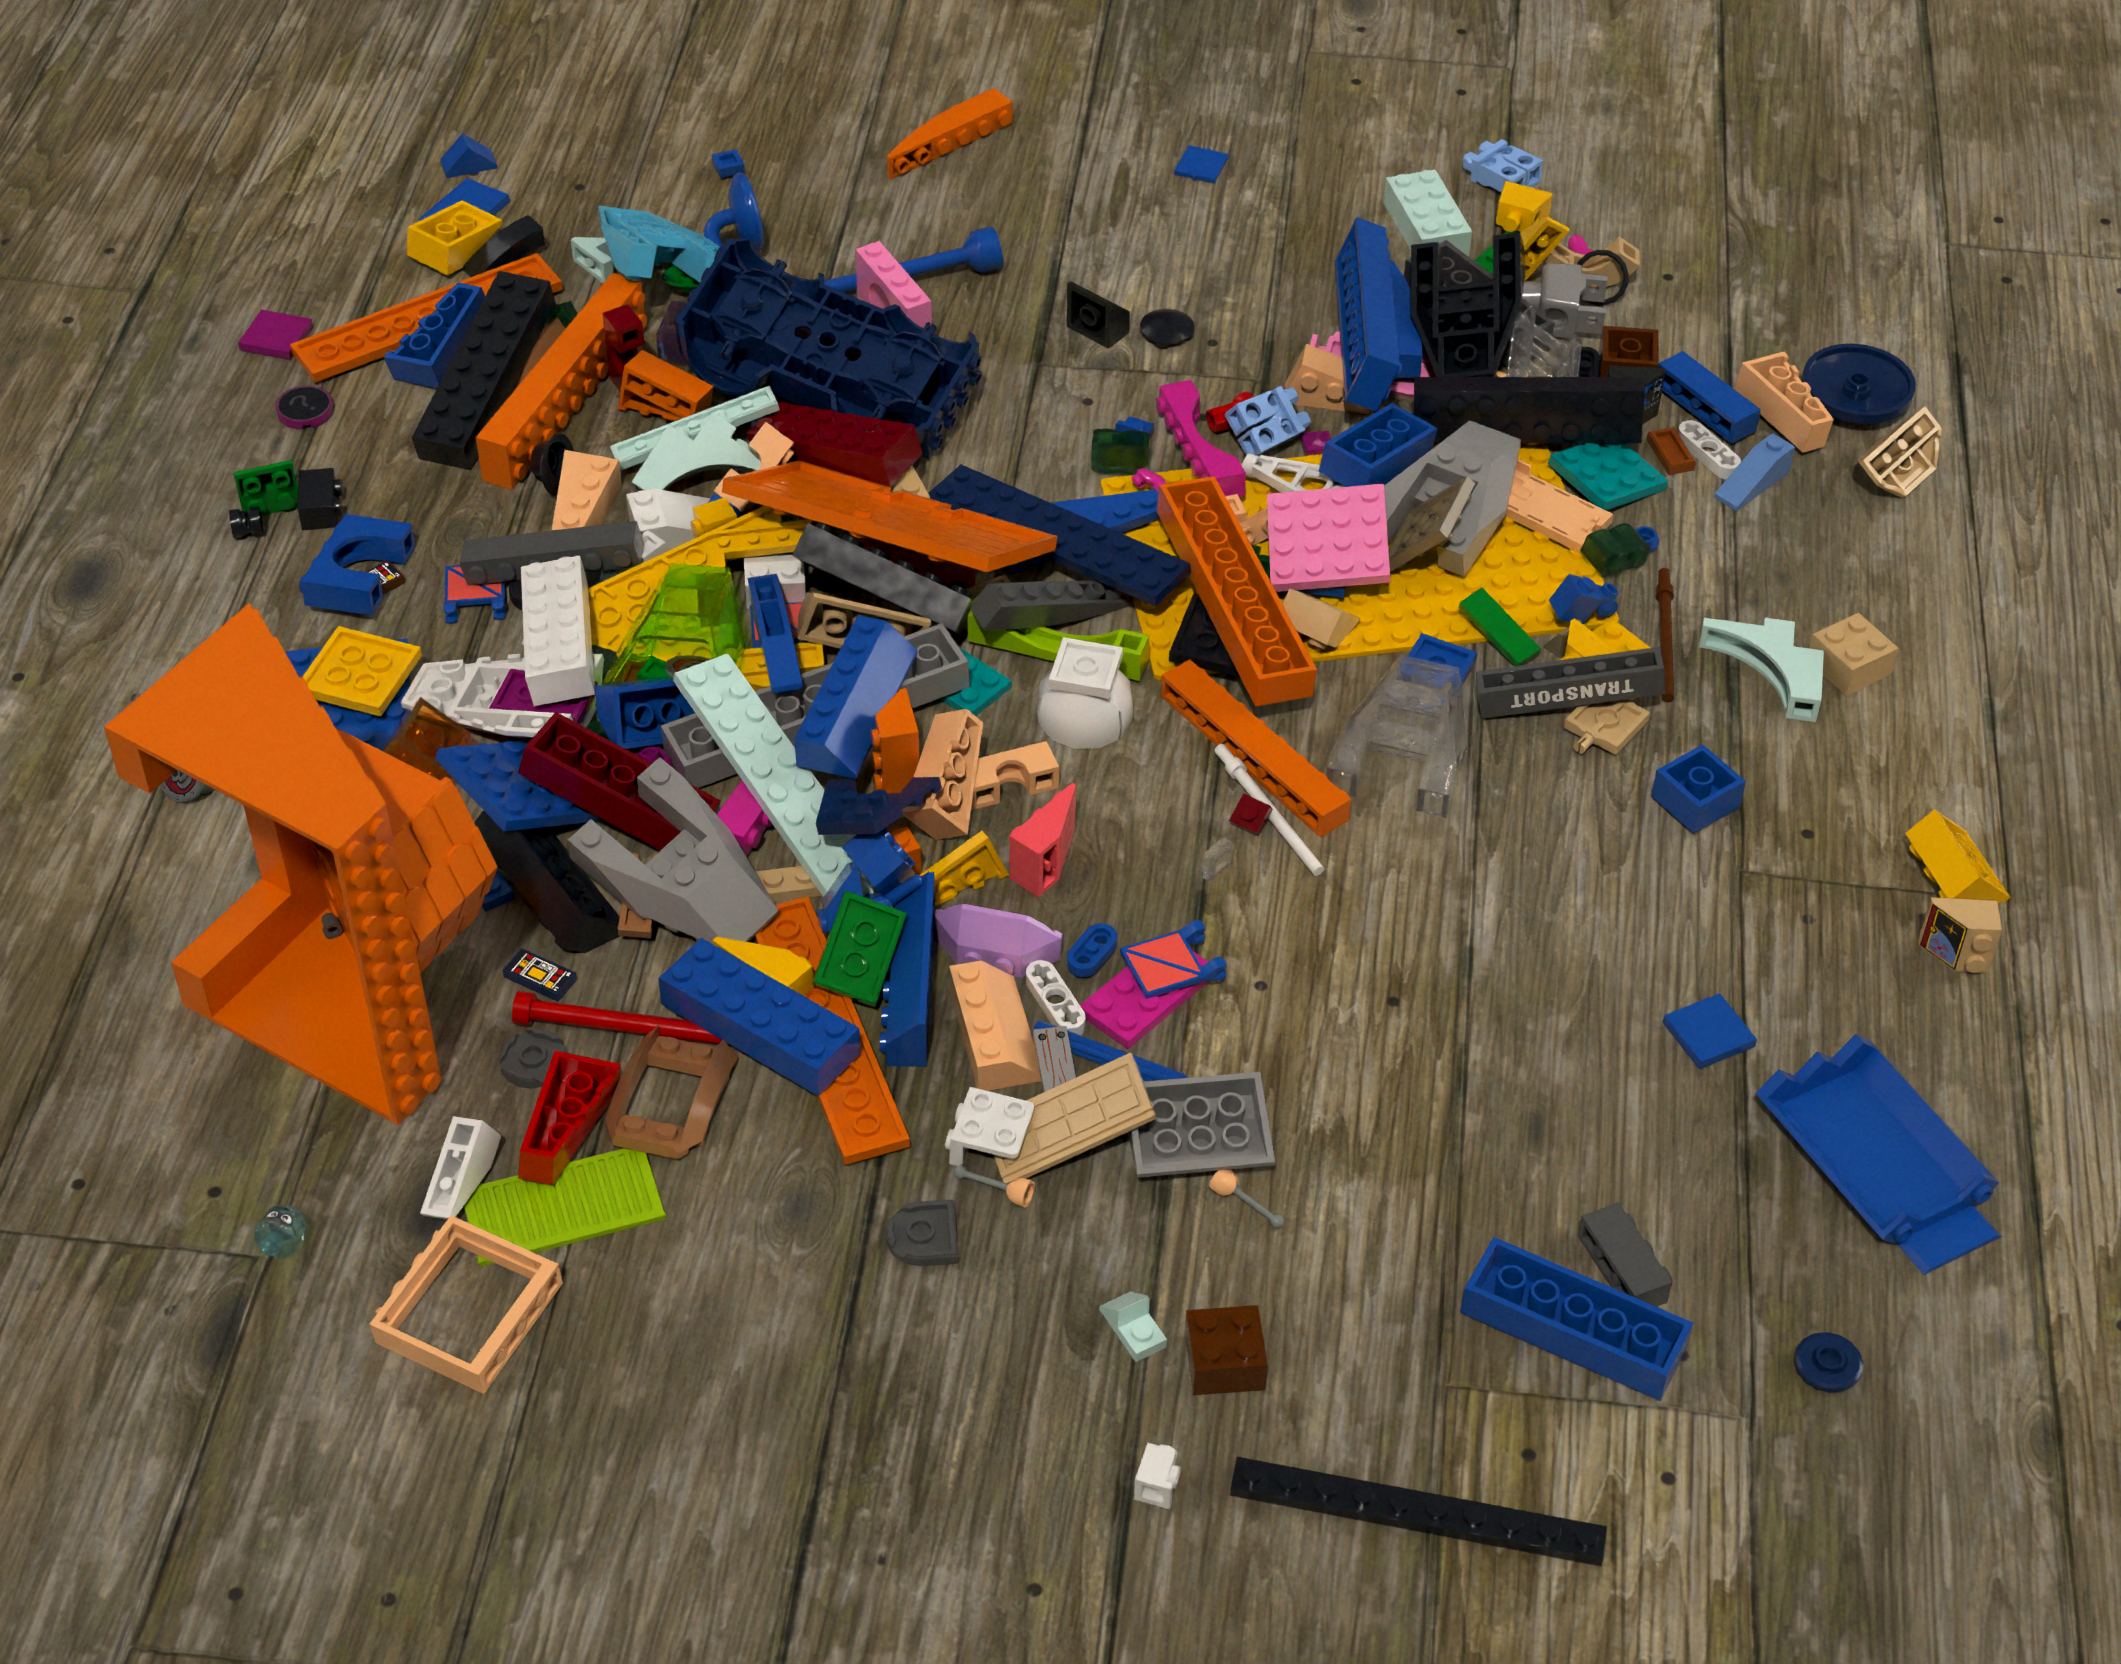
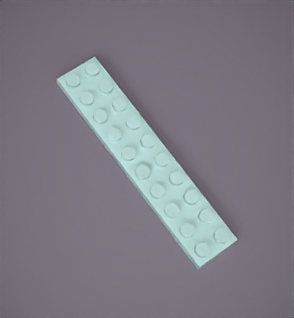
(766, 765)

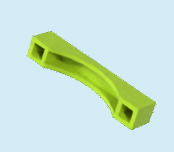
(1045, 643)

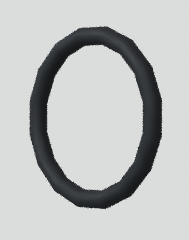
(1623, 267)

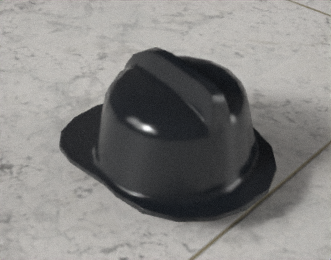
(548, 461)

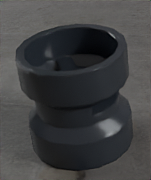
(239, 524)

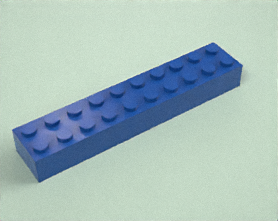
(1367, 315)

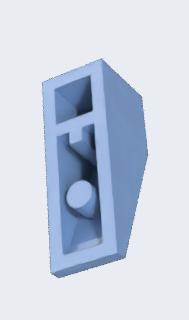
(1757, 472)

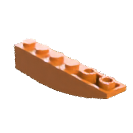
(951, 131)

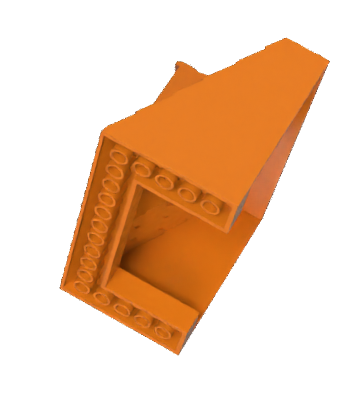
(330, 834)

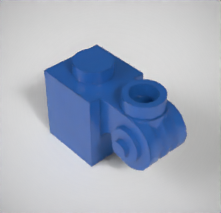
(1580, 596)

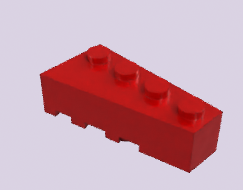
(566, 1111)

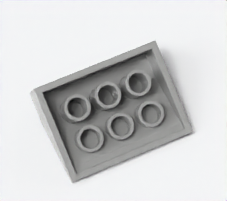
(1203, 1126)

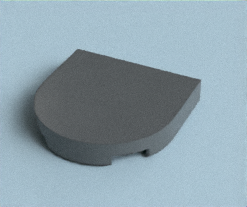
(924, 1233)

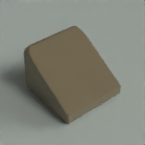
(1557, 644)

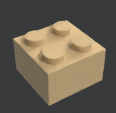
(1854, 653)

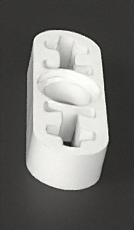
(1696, 436)
(1054, 986)

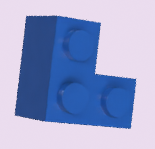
(879, 861)

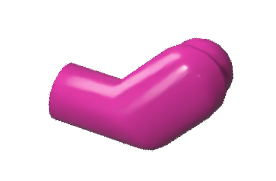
(1146, 476)

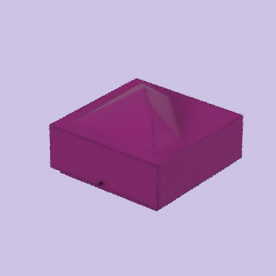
(1314, 442)

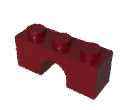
(622, 337)

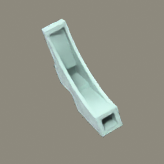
(679, 456)
(1771, 651)

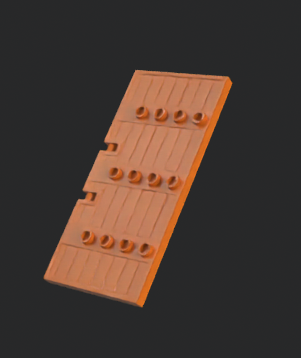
(889, 516)

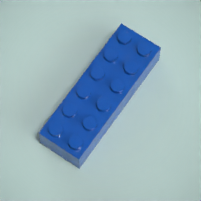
(760, 1016)
(1576, 1318)

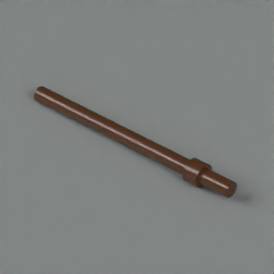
(1665, 595)

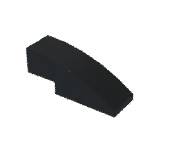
(506, 246)

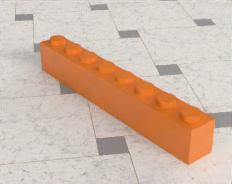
(1263, 752)

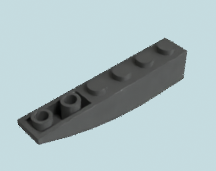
(1044, 603)

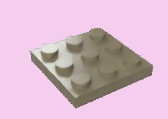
(1429, 524)

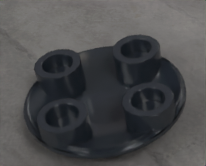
(1167, 327)

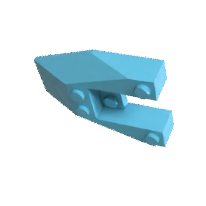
(644, 240)

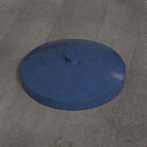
(1860, 383)

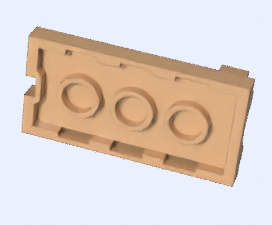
(1553, 510)

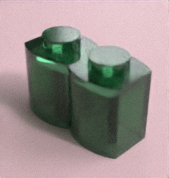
(1119, 451)
(1615, 549)

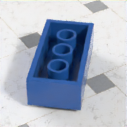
(1377, 448)

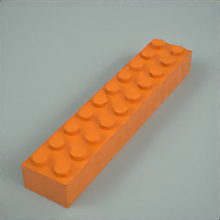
(554, 386)
(1236, 592)

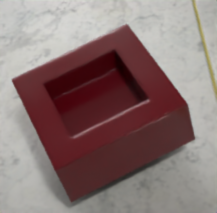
(1250, 814)

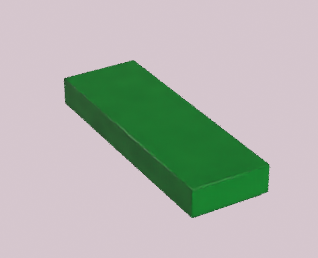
(1499, 627)

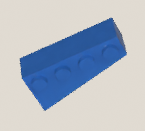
(431, 347)

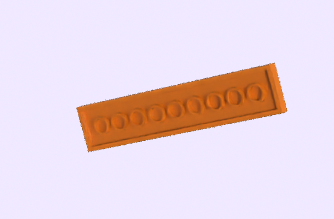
(380, 332)
(858, 1100)

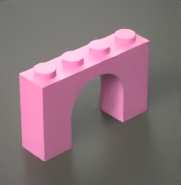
(886, 283)

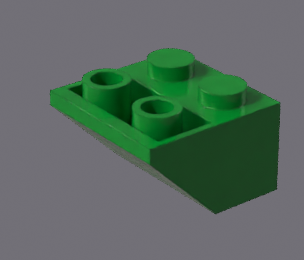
(268, 486)

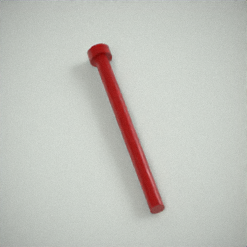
(527, 1009)

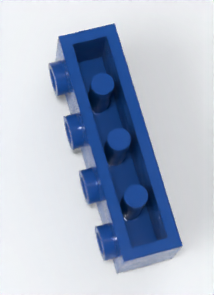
(1709, 397)

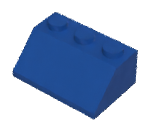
(637, 709)

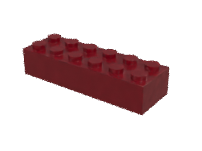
(846, 442)
(597, 778)

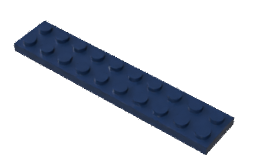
(1080, 542)

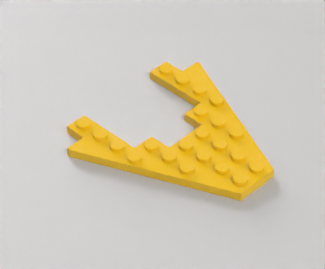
(620, 598)

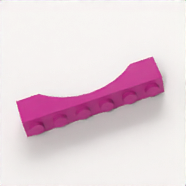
(1181, 412)

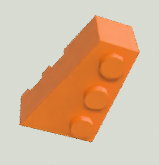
(662, 389)

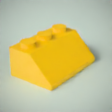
(1954, 860)

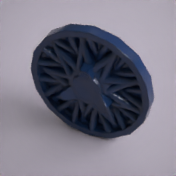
(1828, 1362)

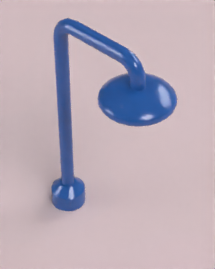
(980, 250)

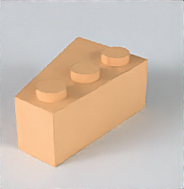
(1320, 381)

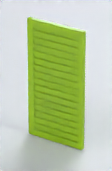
(584, 1202)

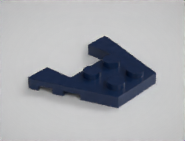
(848, 812)

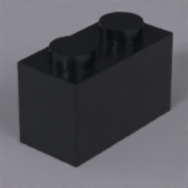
(319, 498)

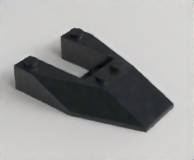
(1467, 323)

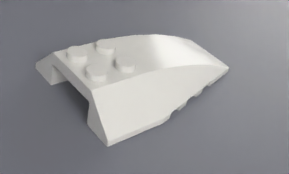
(468, 690)

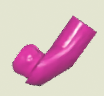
(1577, 244)

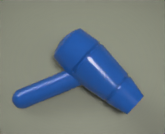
(897, 893)

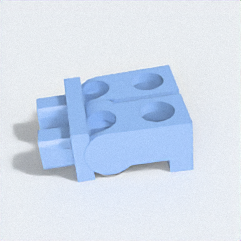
(1502, 163)
(1278, 419)

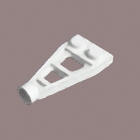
(1265, 468)

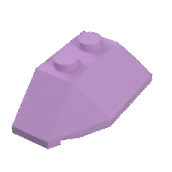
(995, 937)

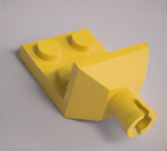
(1606, 639)

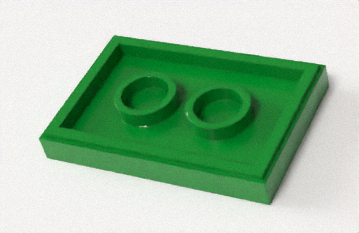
(859, 948)

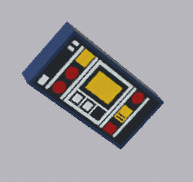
(539, 974)

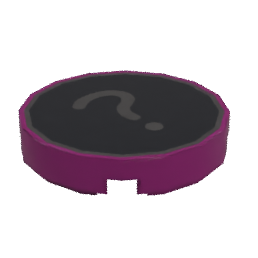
(304, 407)

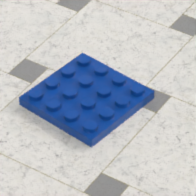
(509, 798)

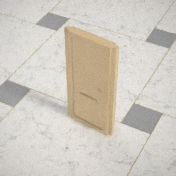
(1081, 1117)

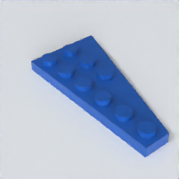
(1114, 511)

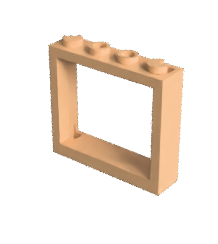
(510, 1332)

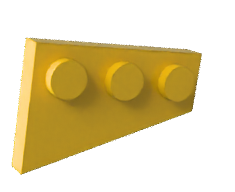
(966, 868)

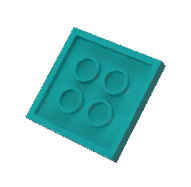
(1608, 473)

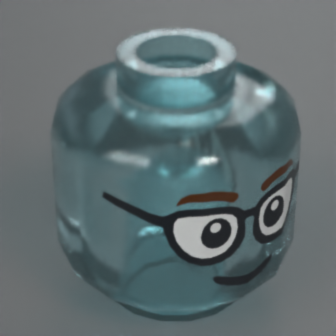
(280, 1231)

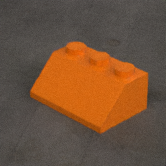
(896, 744)

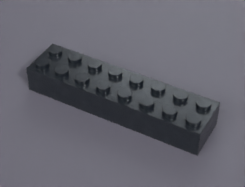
(483, 369)
(1535, 407)

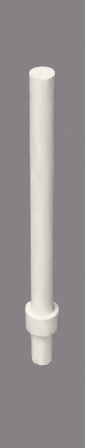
(1237, 770)

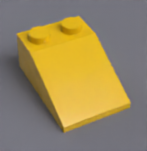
(450, 236)

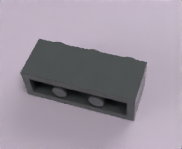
(1624, 1255)

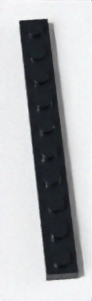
(1419, 1511)

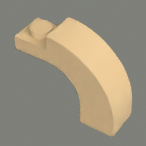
(1600, 264)

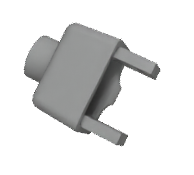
(1559, 299)

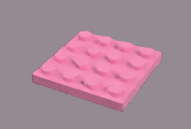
(1328, 538)

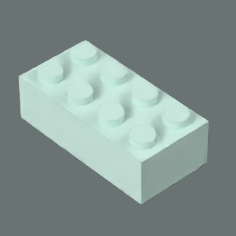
(1426, 210)

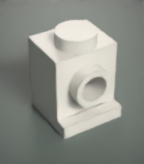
(1157, 1476)

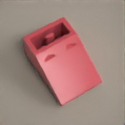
(1043, 842)

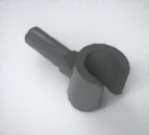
(331, 925)

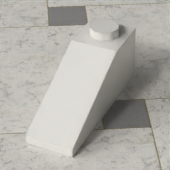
(460, 1167)

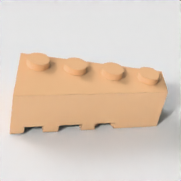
(1785, 400)
(585, 490)
(952, 756)

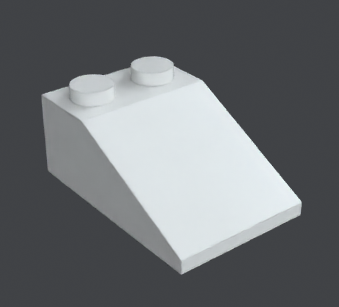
(664, 514)
(789, 572)

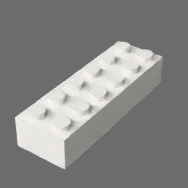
(557, 631)

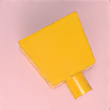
(1522, 206)

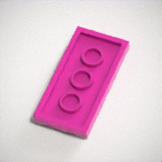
(1124, 1012)

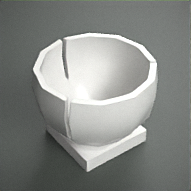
(1085, 696)

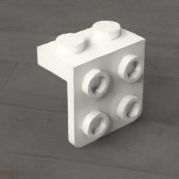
(989, 1125)

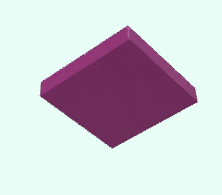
(273, 333)

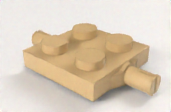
(1606, 724)

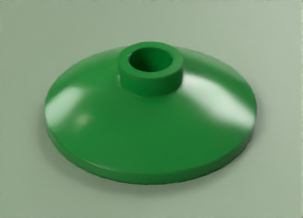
(678, 278)

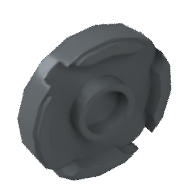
(528, 1057)

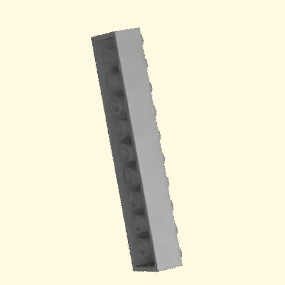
(935, 673)

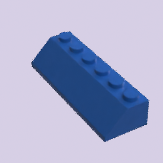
(857, 687)
(910, 981)

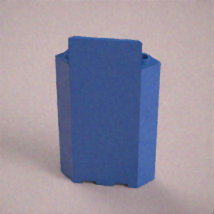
(1886, 1152)

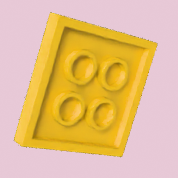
(360, 670)

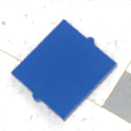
(1201, 164)

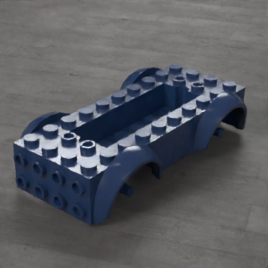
(743, 338)

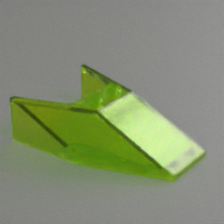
(687, 606)

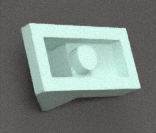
(593, 256)
(1134, 1325)

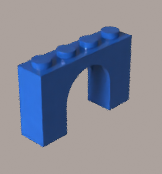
(353, 540)

